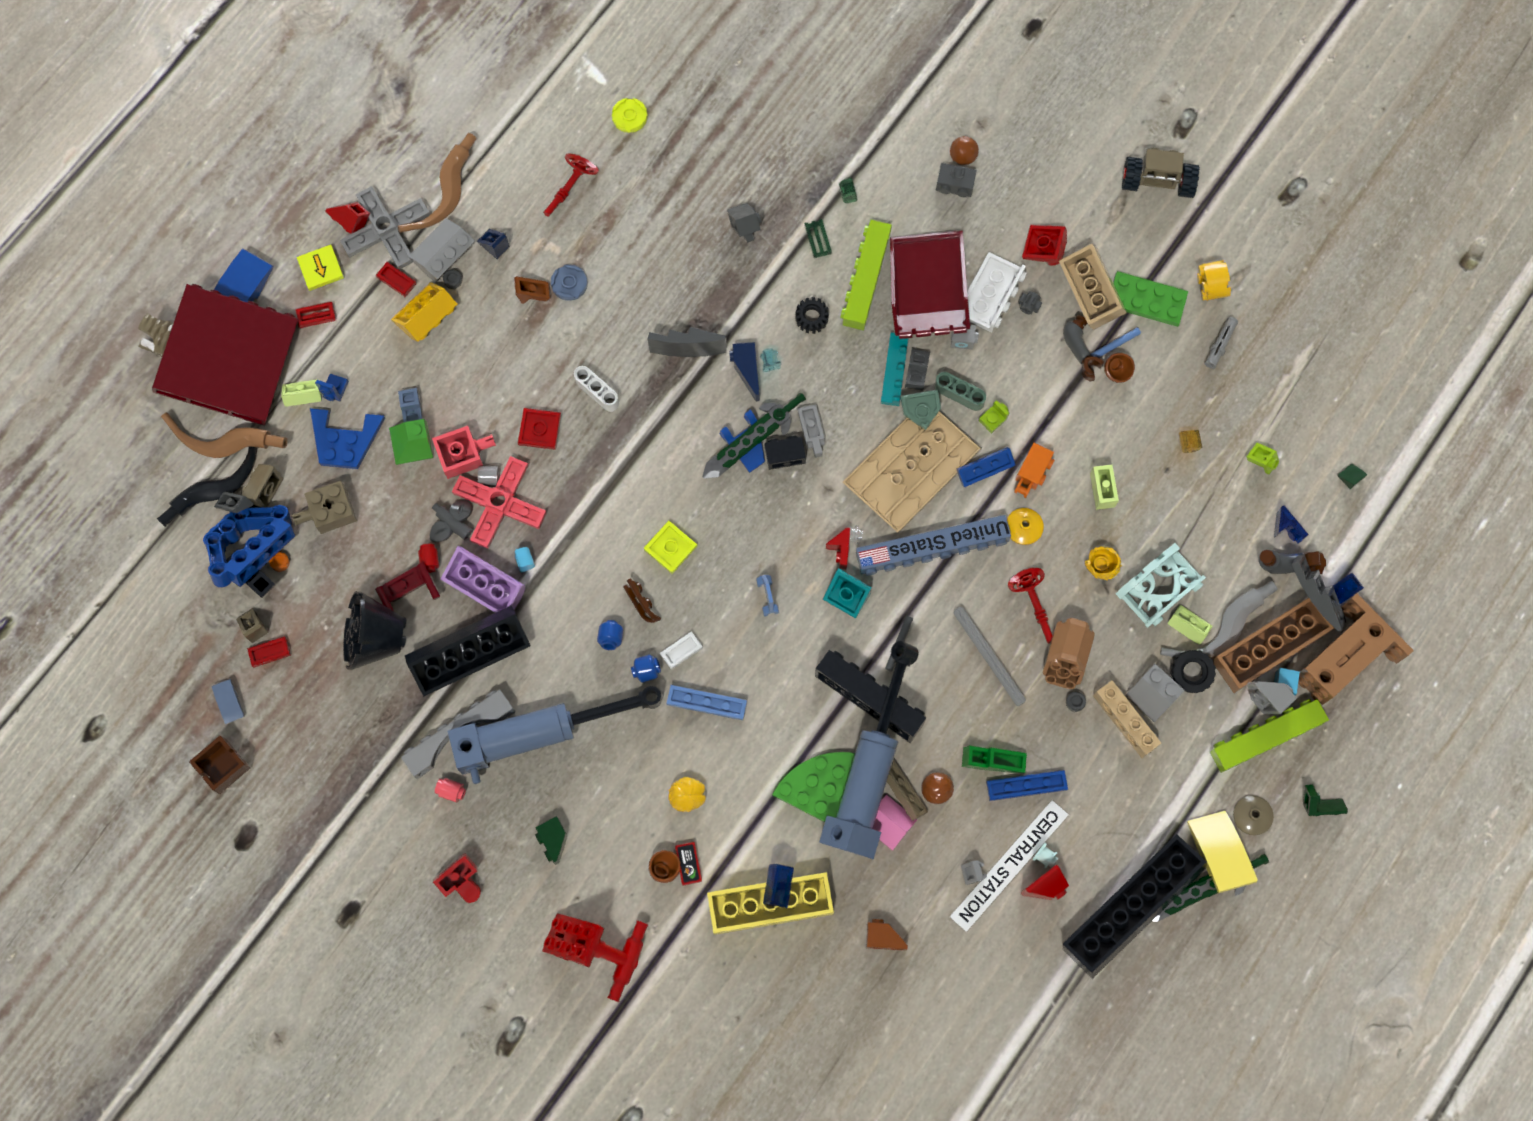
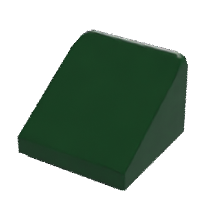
(1352, 476)

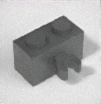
(956, 180)
(744, 221)

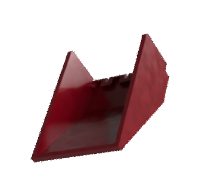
(929, 284)

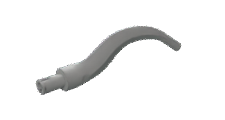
(1232, 621)

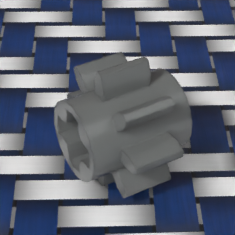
(1030, 303)

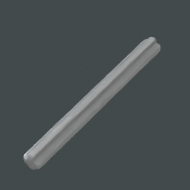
(989, 656)

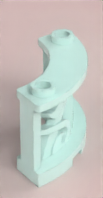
(1177, 563)

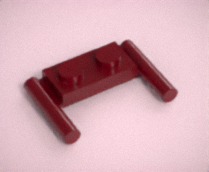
(406, 584)

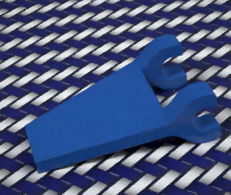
(755, 456)

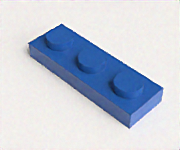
(985, 467)

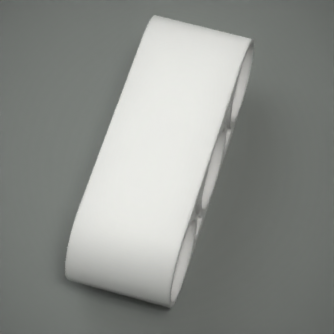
(599, 396)

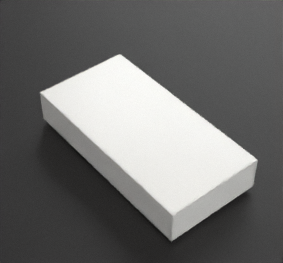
(681, 650)

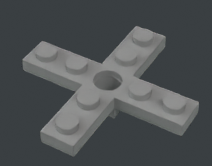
(390, 237)

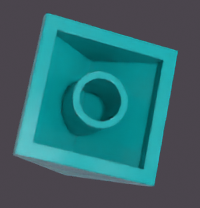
(847, 593)

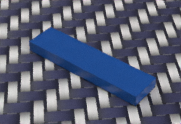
(1027, 785)

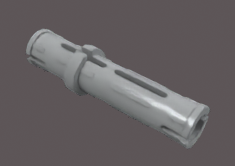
(1213, 359)

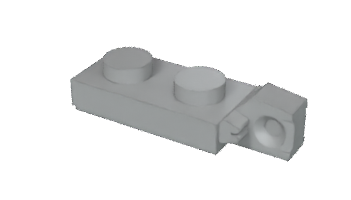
(812, 428)

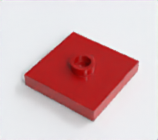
(539, 428)

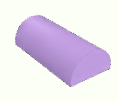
(482, 581)

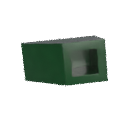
(553, 837)

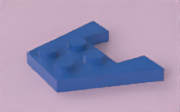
(343, 447)

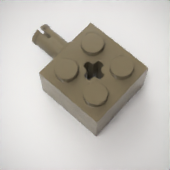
(319, 504)

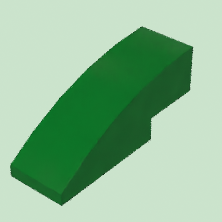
(994, 759)

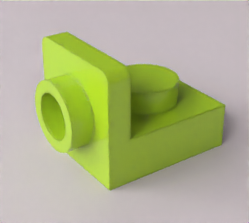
(994, 416)
(1264, 457)

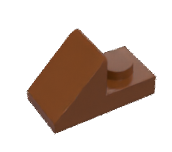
(531, 289)

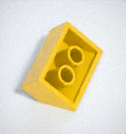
(424, 312)

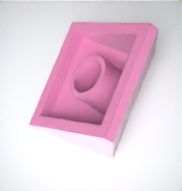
(892, 822)

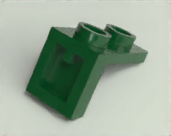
(1315, 806)

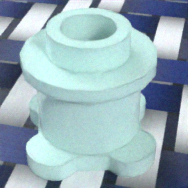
(1046, 856)

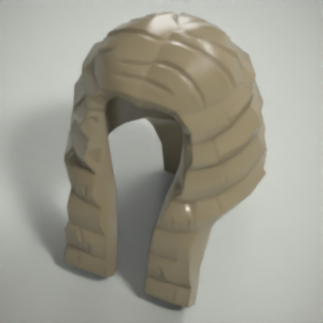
(158, 330)

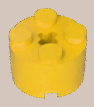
(1214, 280)

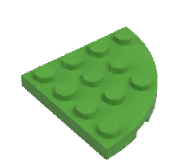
(817, 784)

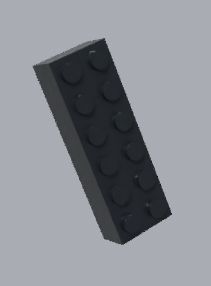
(467, 651)
(868, 694)

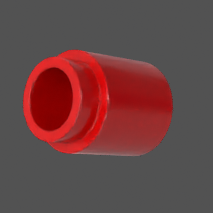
(429, 555)

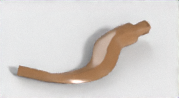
(450, 184)
(230, 442)

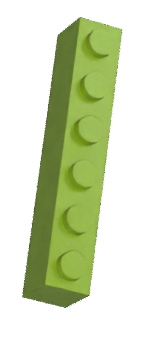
(866, 275)
(1268, 736)

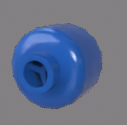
(610, 635)
(646, 668)

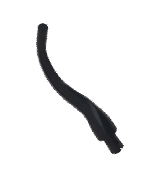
(207, 490)

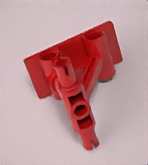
(581, 942)

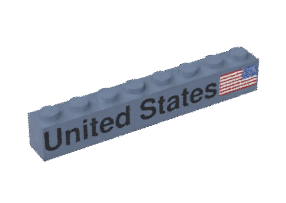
(932, 545)

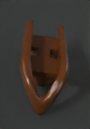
(645, 603)

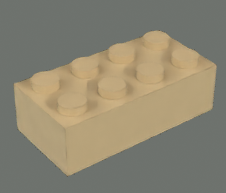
(1092, 286)

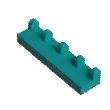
(894, 370)

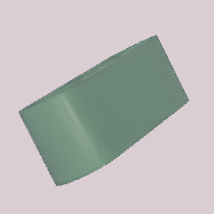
(956, 383)

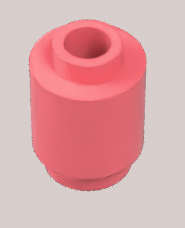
(450, 790)

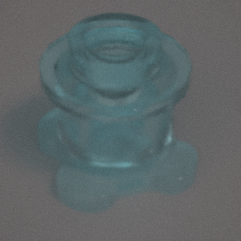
(770, 360)

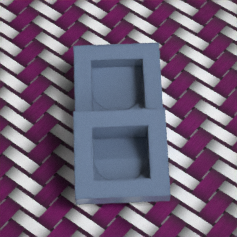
(410, 405)
(227, 701)

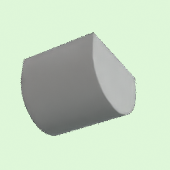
(488, 475)

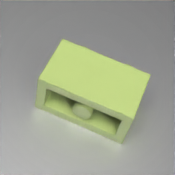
(1104, 487)

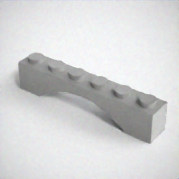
(424, 756)

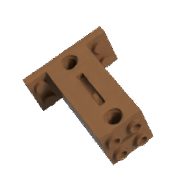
(1352, 651)

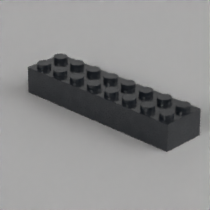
(1134, 906)

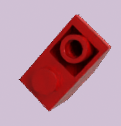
(349, 216)

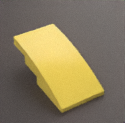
(1223, 851)

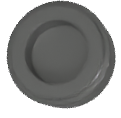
(452, 279)
(1075, 701)

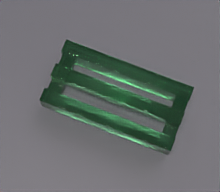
(814, 225)

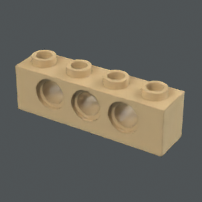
(1127, 719)

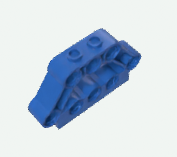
(274, 533)

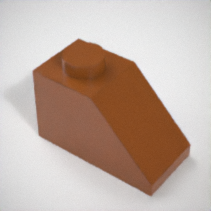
(883, 936)

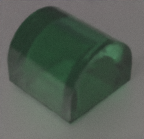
(848, 191)

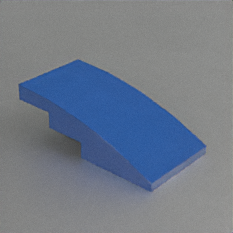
(244, 277)

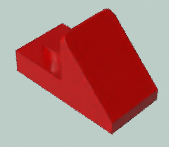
(840, 543)

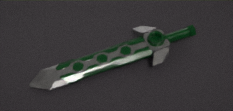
(754, 435)
(1200, 890)

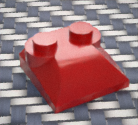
(1045, 244)

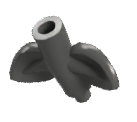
(451, 521)

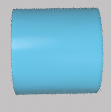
(524, 559)

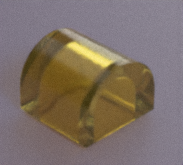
(1190, 441)

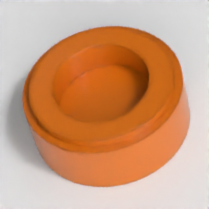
(279, 562)

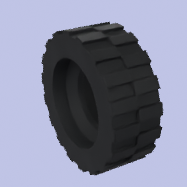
(1203, 660)

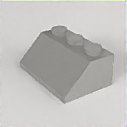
(441, 249)

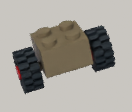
(1161, 170)

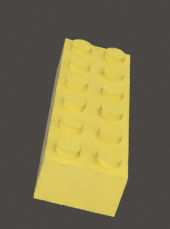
(744, 907)

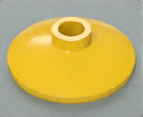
(1021, 534)

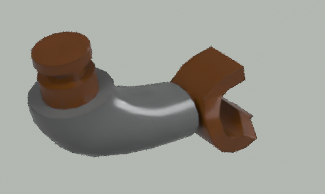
(1073, 337)
(1282, 563)

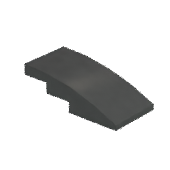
(694, 344)
(1322, 597)

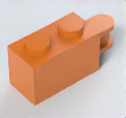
(1033, 469)

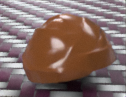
(964, 150)
(1119, 367)
(937, 788)
(664, 866)

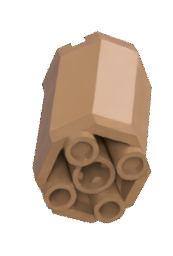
(1068, 653)

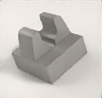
(972, 872)

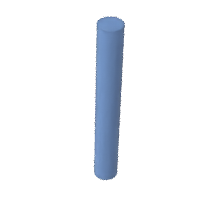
(1116, 343)

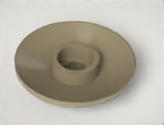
(1244, 819)

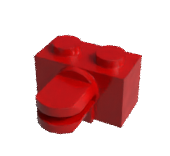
(459, 878)

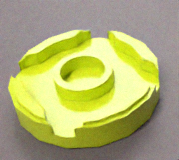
(629, 115)

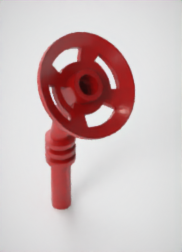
(579, 168)
(1029, 586)

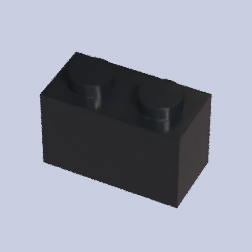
(785, 452)

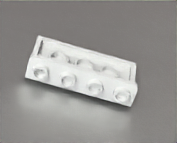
(992, 291)

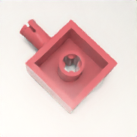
(468, 458)

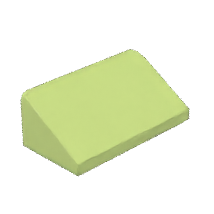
(300, 393)
(1189, 624)

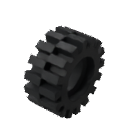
(812, 305)

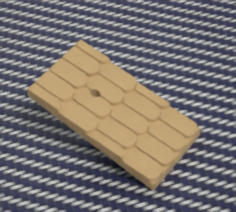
(901, 479)

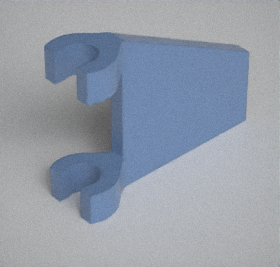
(767, 581)

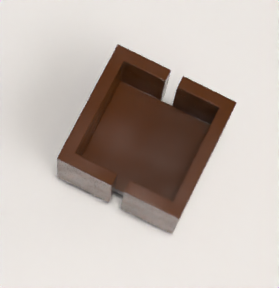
(219, 764)

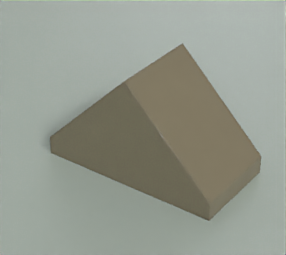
(251, 626)

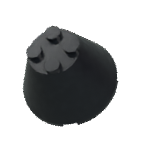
(371, 632)

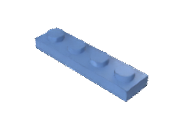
(706, 702)

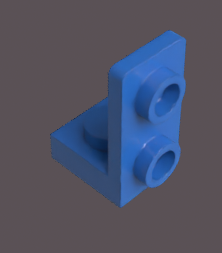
(333, 388)

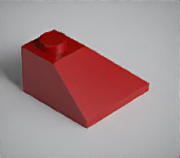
(1048, 886)

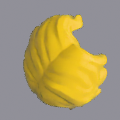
(1103, 563)
(686, 794)

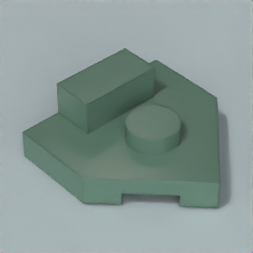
(921, 407)

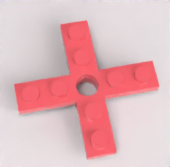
(493, 514)

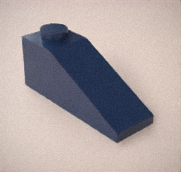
(746, 366)

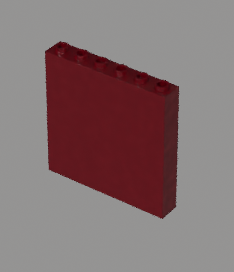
(225, 354)

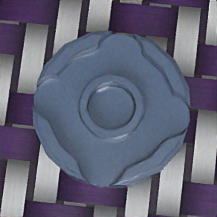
(569, 282)

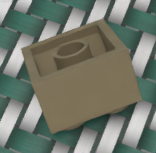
(262, 485)

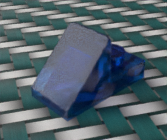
(1287, 522)
(1347, 587)

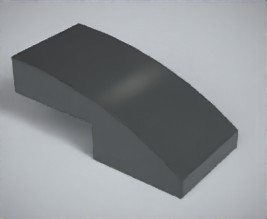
(917, 369)

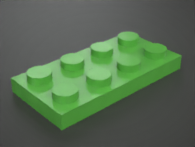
(1150, 298)

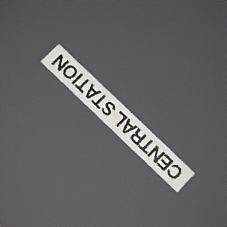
(1009, 865)

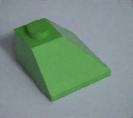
(411, 441)

